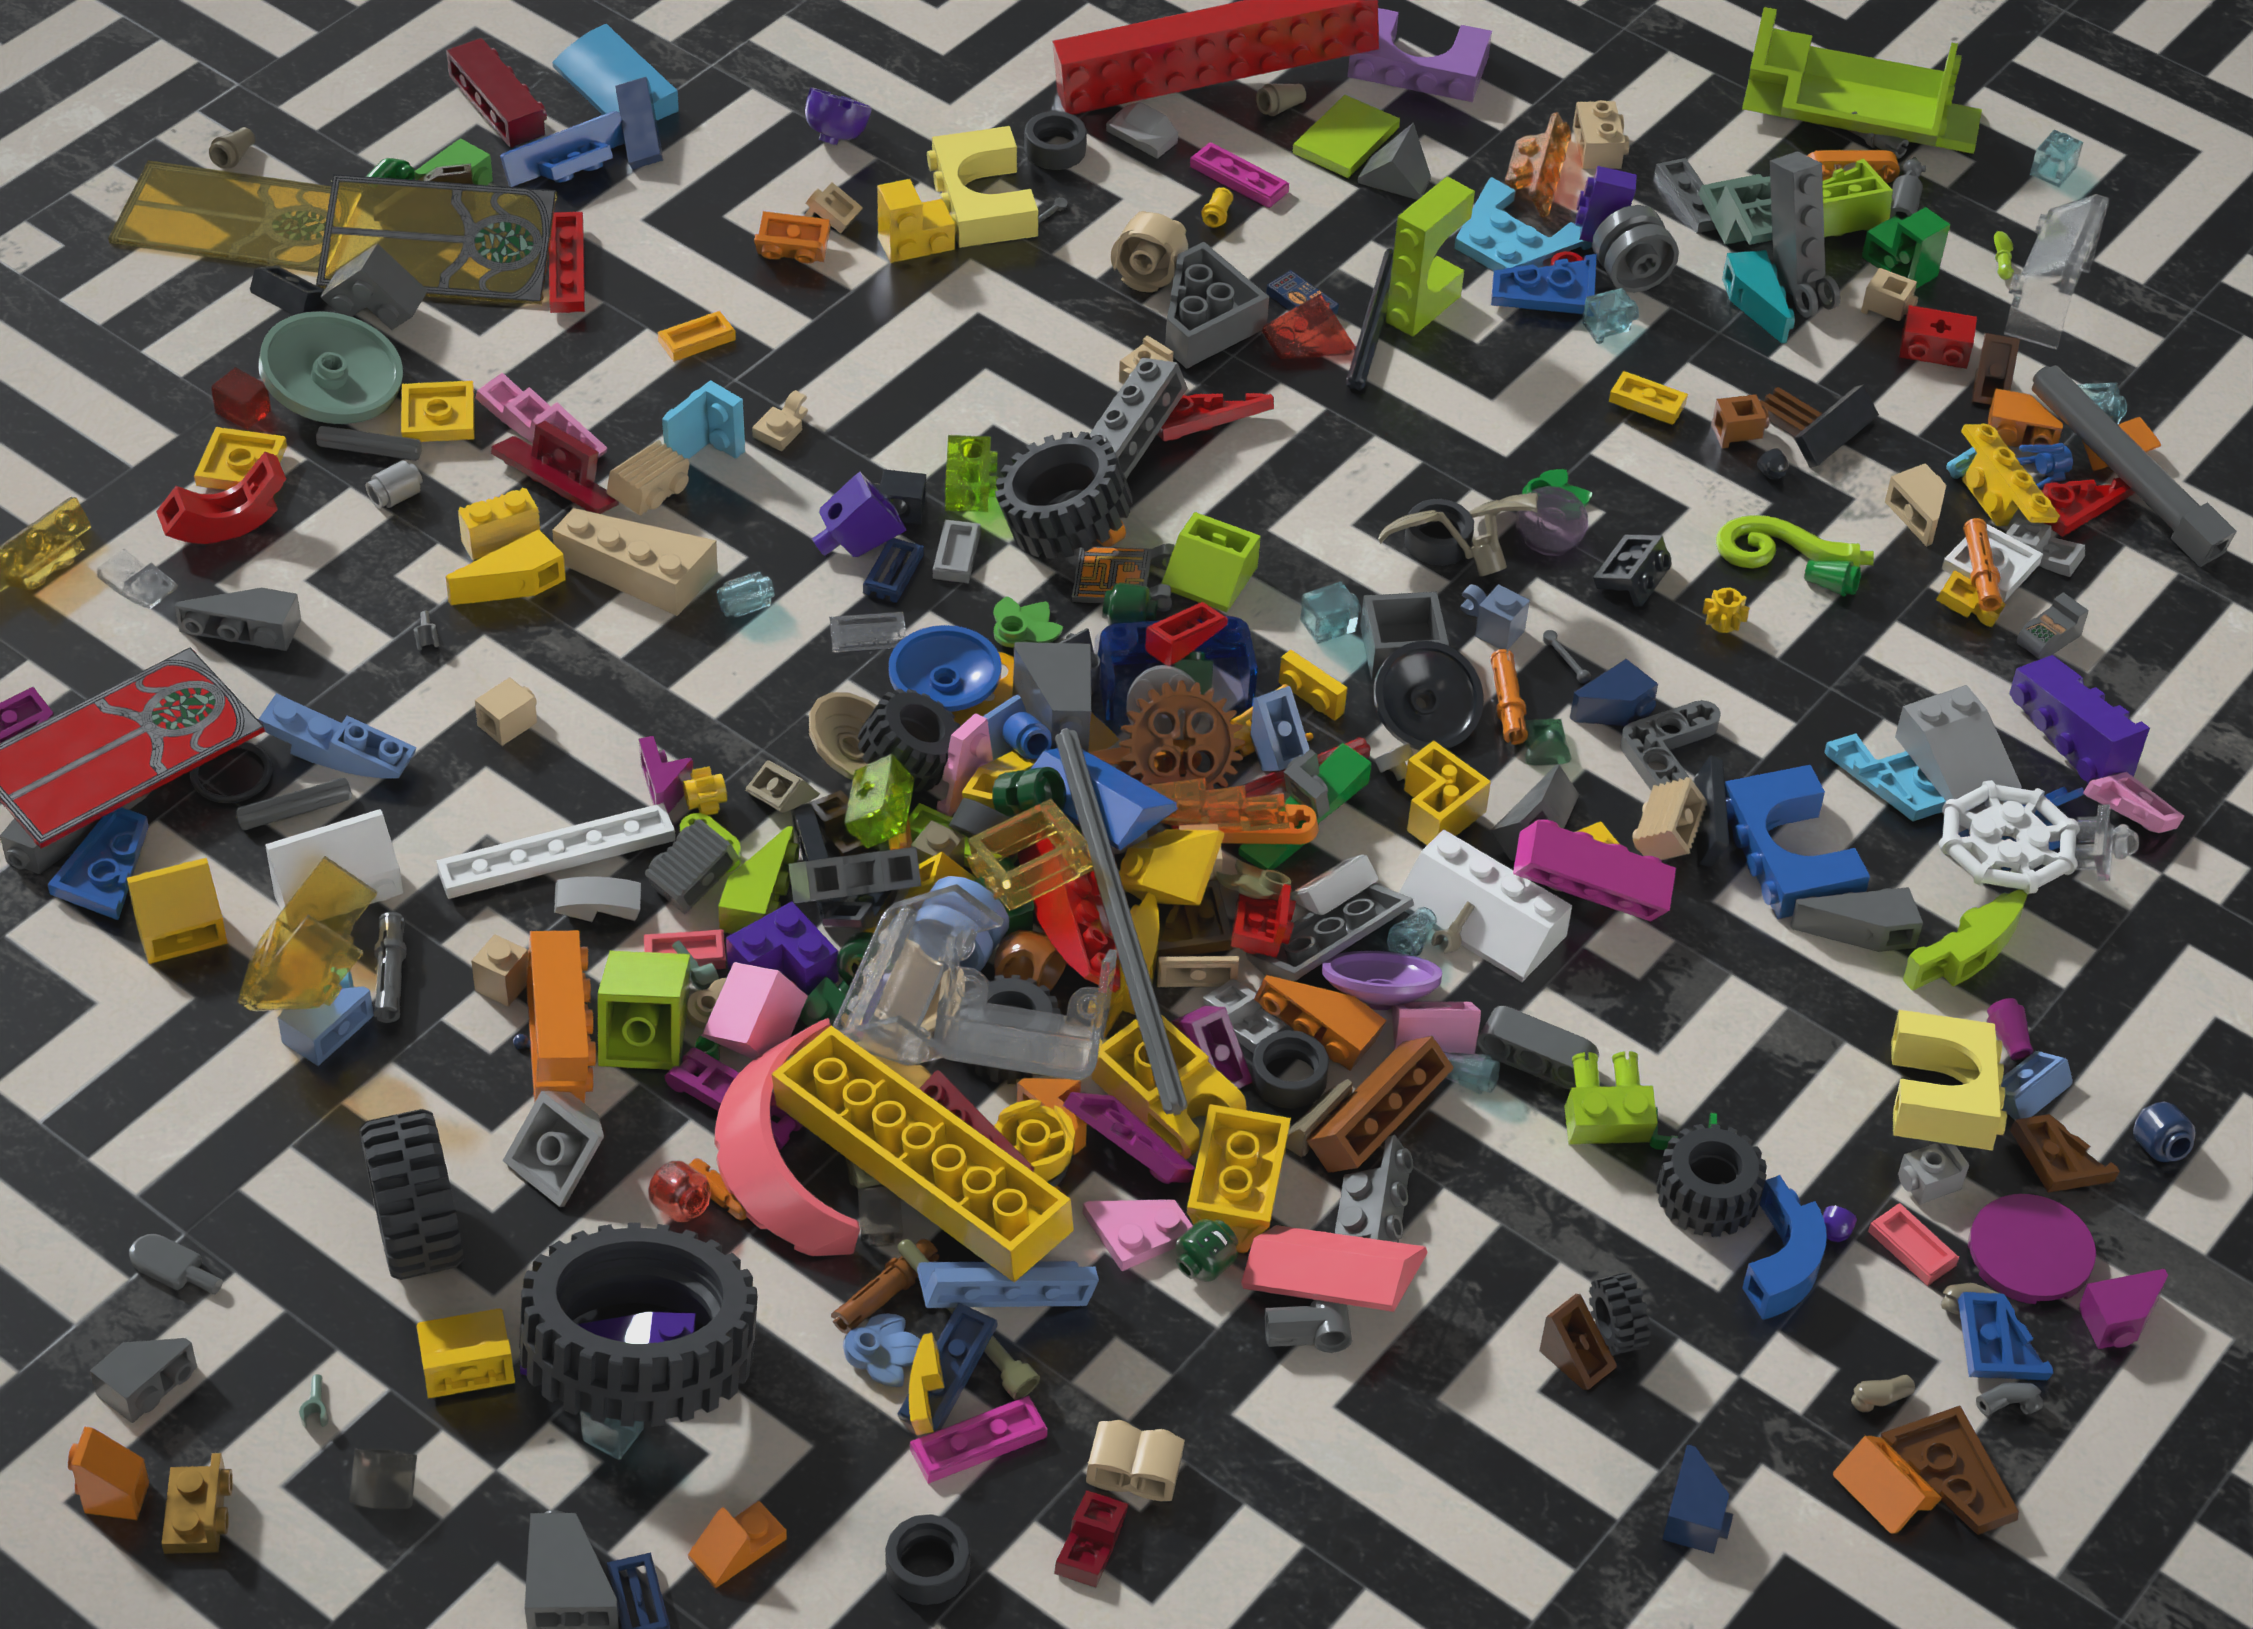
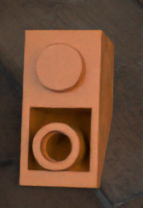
(2023, 420)
(107, 1476)

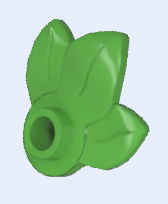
(1023, 623)

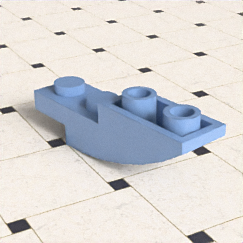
(336, 745)

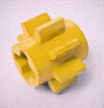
(1726, 610)
(705, 791)

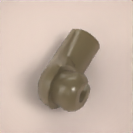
(1953, 1292)

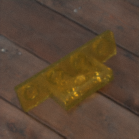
(43, 546)

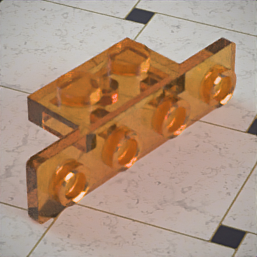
(1538, 163)

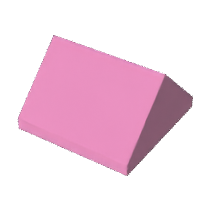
(754, 1010)
(1450, 1023)

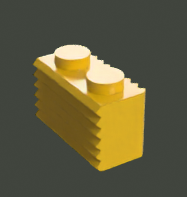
(497, 522)

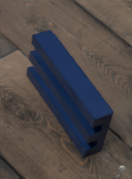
(885, 588)
(629, 1565)

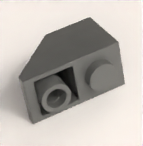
(142, 1373)

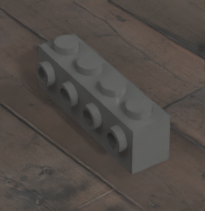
(1140, 409)

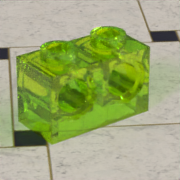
(968, 473)

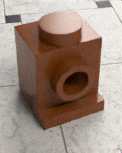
(1739, 419)

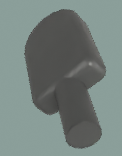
(171, 1263)

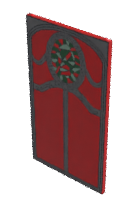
(120, 746)

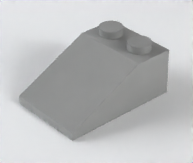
(1955, 743)

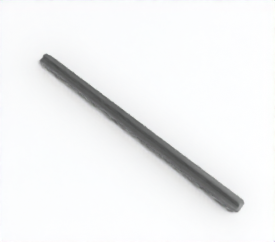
(1121, 924)

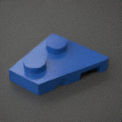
(1997, 1341)

